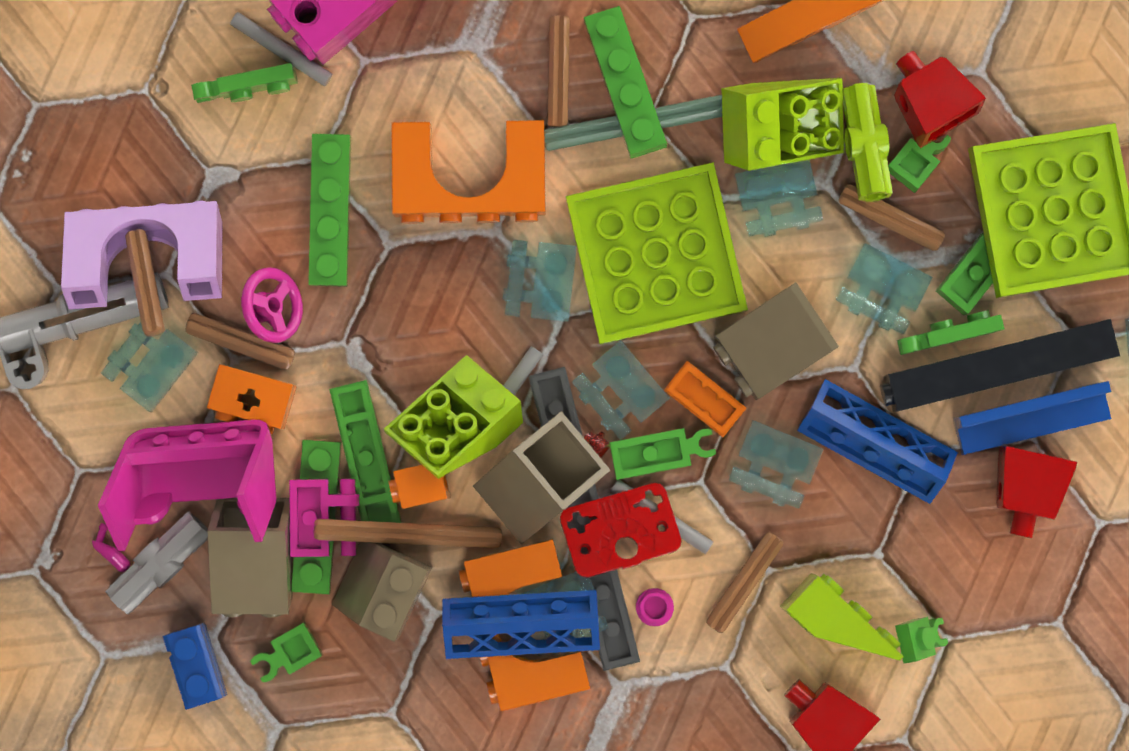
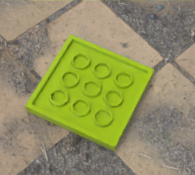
(1053, 209)
(656, 253)

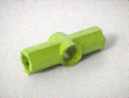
(866, 142)

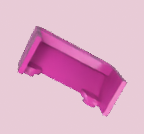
(191, 465)

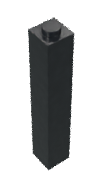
(1000, 366)

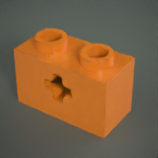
(233, 383)
(417, 487)

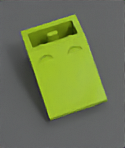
(782, 122)
(457, 419)
(827, 616)

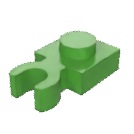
(914, 164)
(919, 638)
(292, 650)

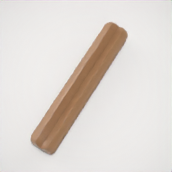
(558, 71)
(893, 219)
(144, 282)
(239, 341)
(744, 582)

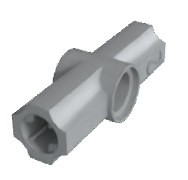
(158, 563)

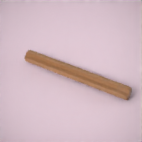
(407, 533)

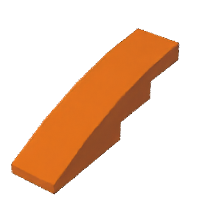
(795, 23)

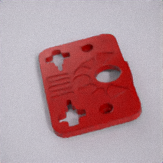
(616, 521)

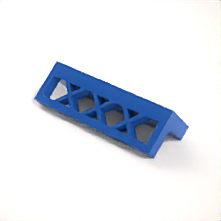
(1033, 418)
(876, 447)
(520, 617)

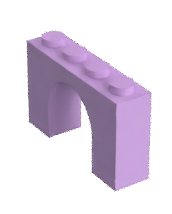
(97, 236)

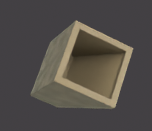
(774, 342)
(541, 477)
(248, 573)
(381, 589)

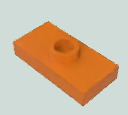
(705, 399)

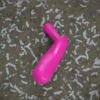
(109, 552)

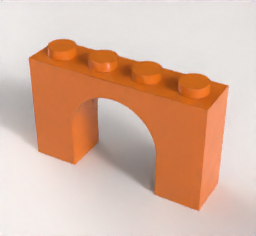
(419, 194)
(515, 678)

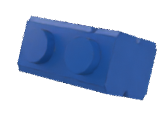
(195, 666)

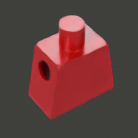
(934, 97)
(1031, 486)
(829, 718)

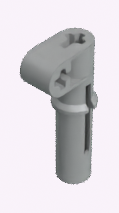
(28, 330)

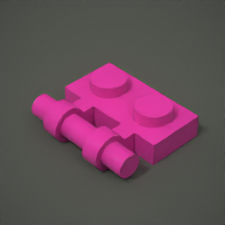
(311, 502)

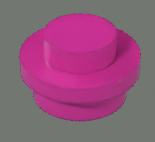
(654, 607)

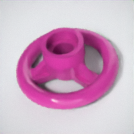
(268, 306)

